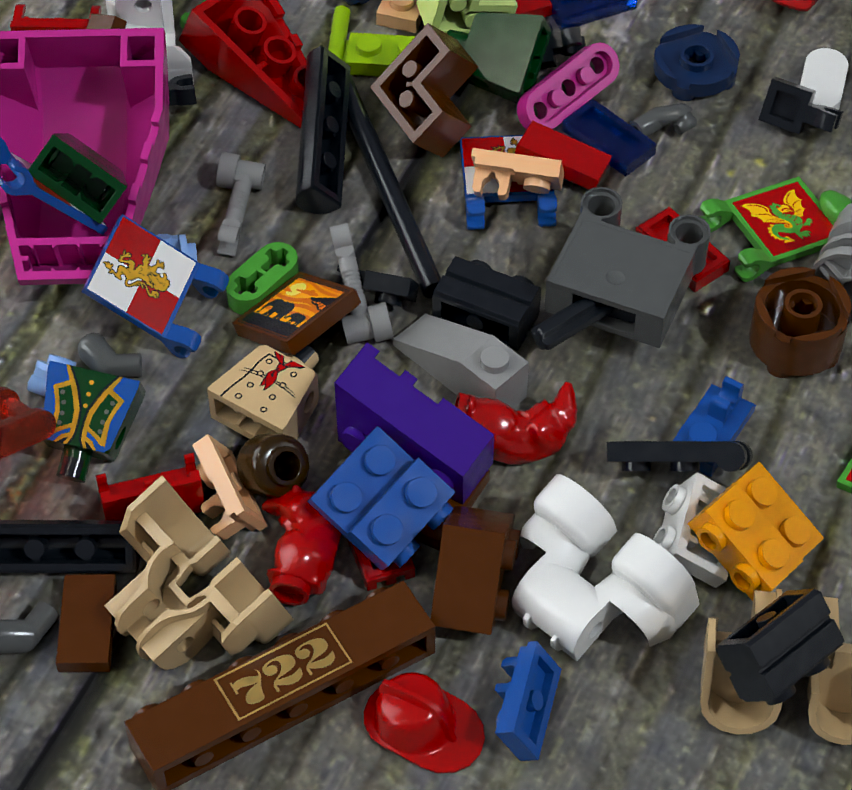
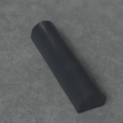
(323, 132)
(65, 547)

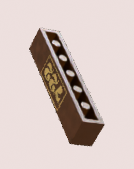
(280, 686)

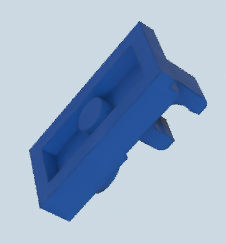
(717, 418)
(527, 700)

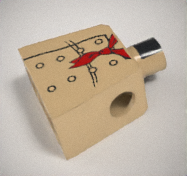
(267, 393)

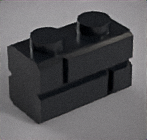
(487, 301)
(780, 647)

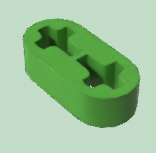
(258, 275)

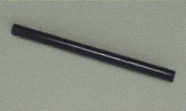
(391, 194)

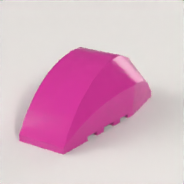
(110, 96)

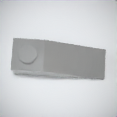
(465, 359)

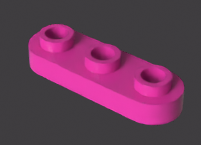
(580, 85)

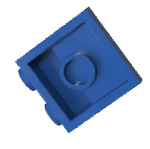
(383, 500)

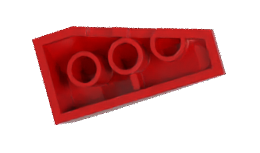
(250, 50)

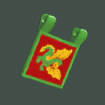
(777, 220)

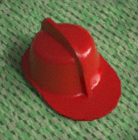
(424, 723)

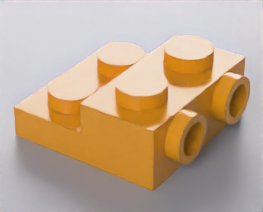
(755, 531)

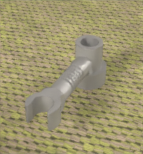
(241, 177)
(364, 321)

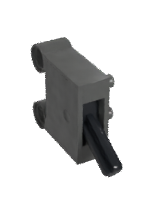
(619, 275)

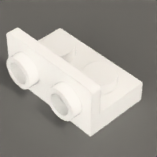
(677, 537)

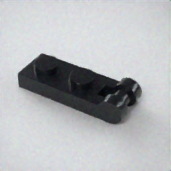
(681, 454)

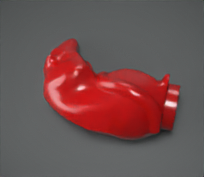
(527, 434)
(304, 551)

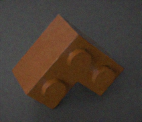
(420, 86)
(470, 569)

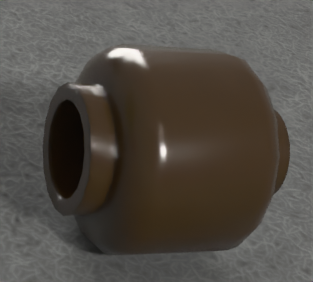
(272, 464)

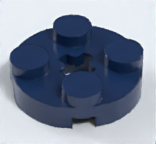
(690, 79)

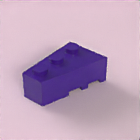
(436, 433)

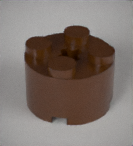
(799, 322)

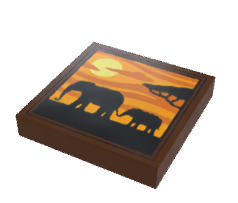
(297, 313)

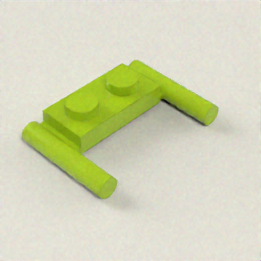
(364, 52)

